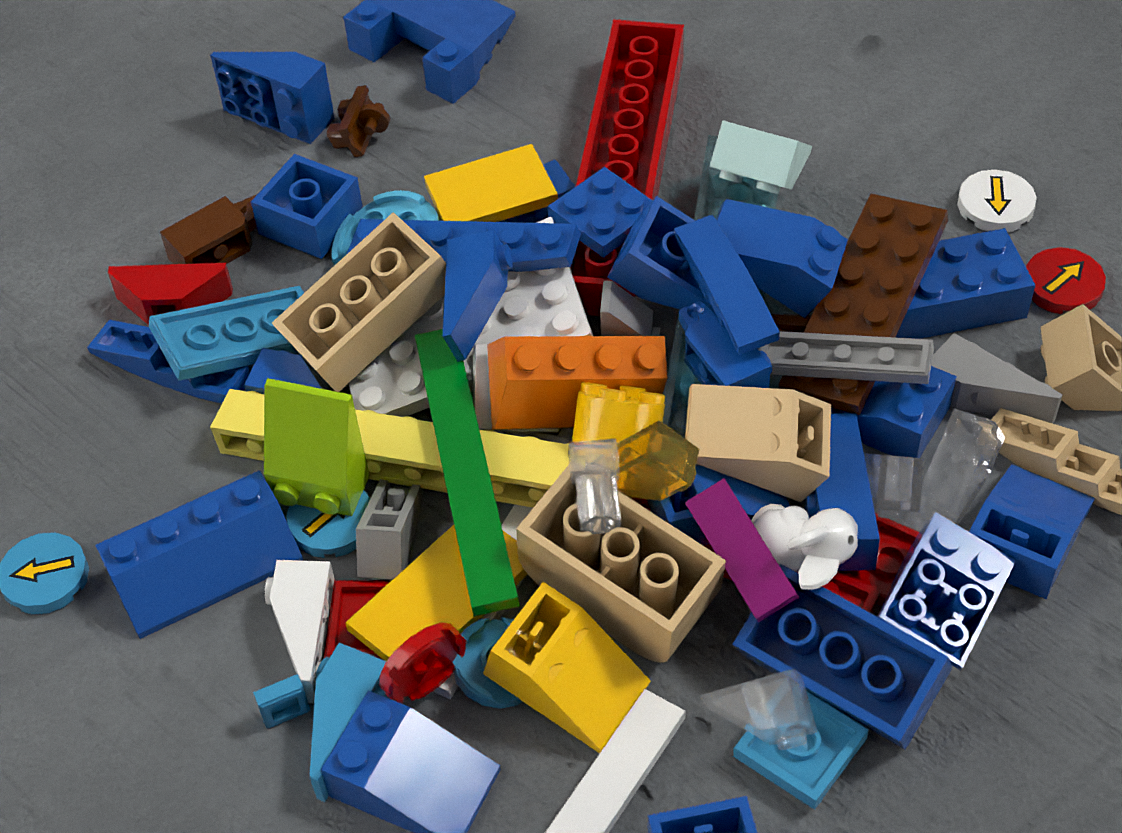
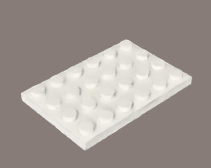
(532, 305)

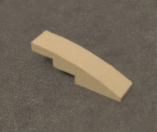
(1058, 456)

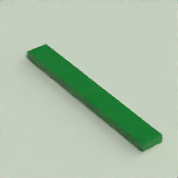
(466, 478)

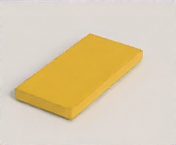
(422, 595)

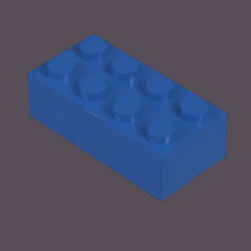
(969, 286)
(849, 660)

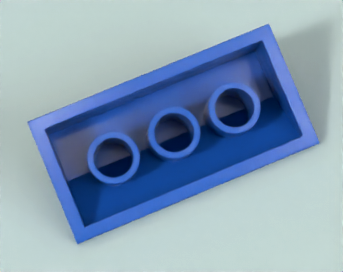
(198, 553)

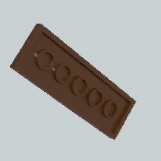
(873, 287)

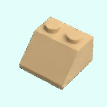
(1083, 360)

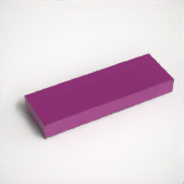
(745, 552)

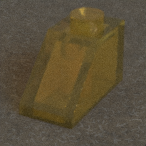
(655, 463)

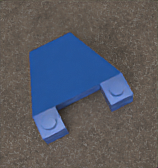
(454, 32)

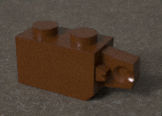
(211, 234)

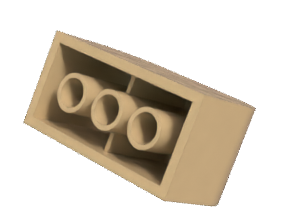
(636, 582)

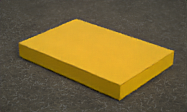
(492, 187)

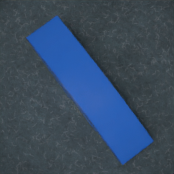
(727, 284)
(137, 351)

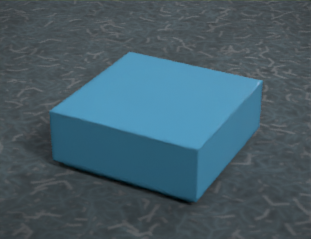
(282, 701)

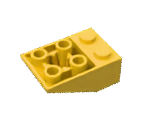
(566, 668)

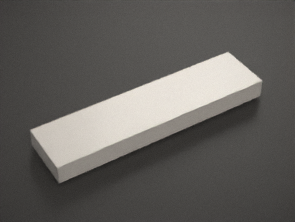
(620, 767)

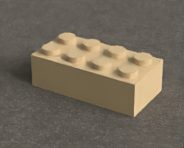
(364, 302)

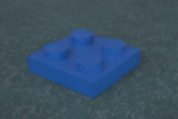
(602, 209)

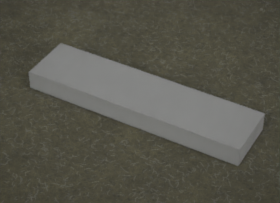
(851, 357)

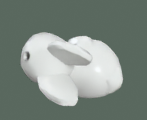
(808, 544)

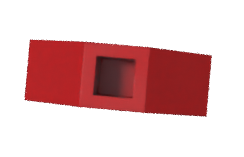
(169, 287)

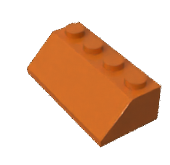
(539, 377)

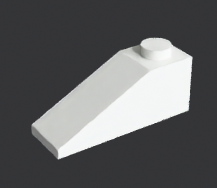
(302, 607)

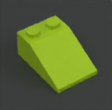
(313, 448)

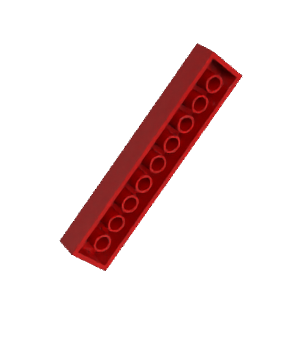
(629, 128)

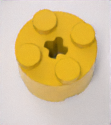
(613, 412)

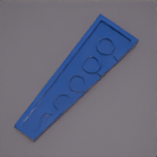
(531, 244)

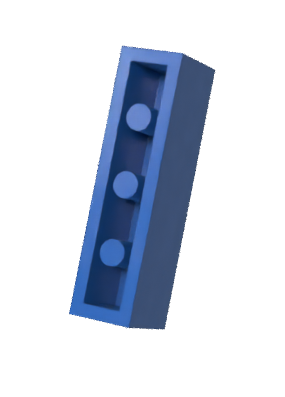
(849, 490)

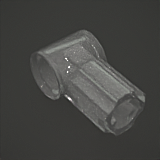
(595, 474)

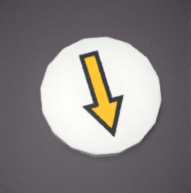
(996, 200)

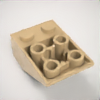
(761, 436)

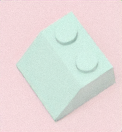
(759, 156)

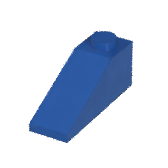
(473, 286)

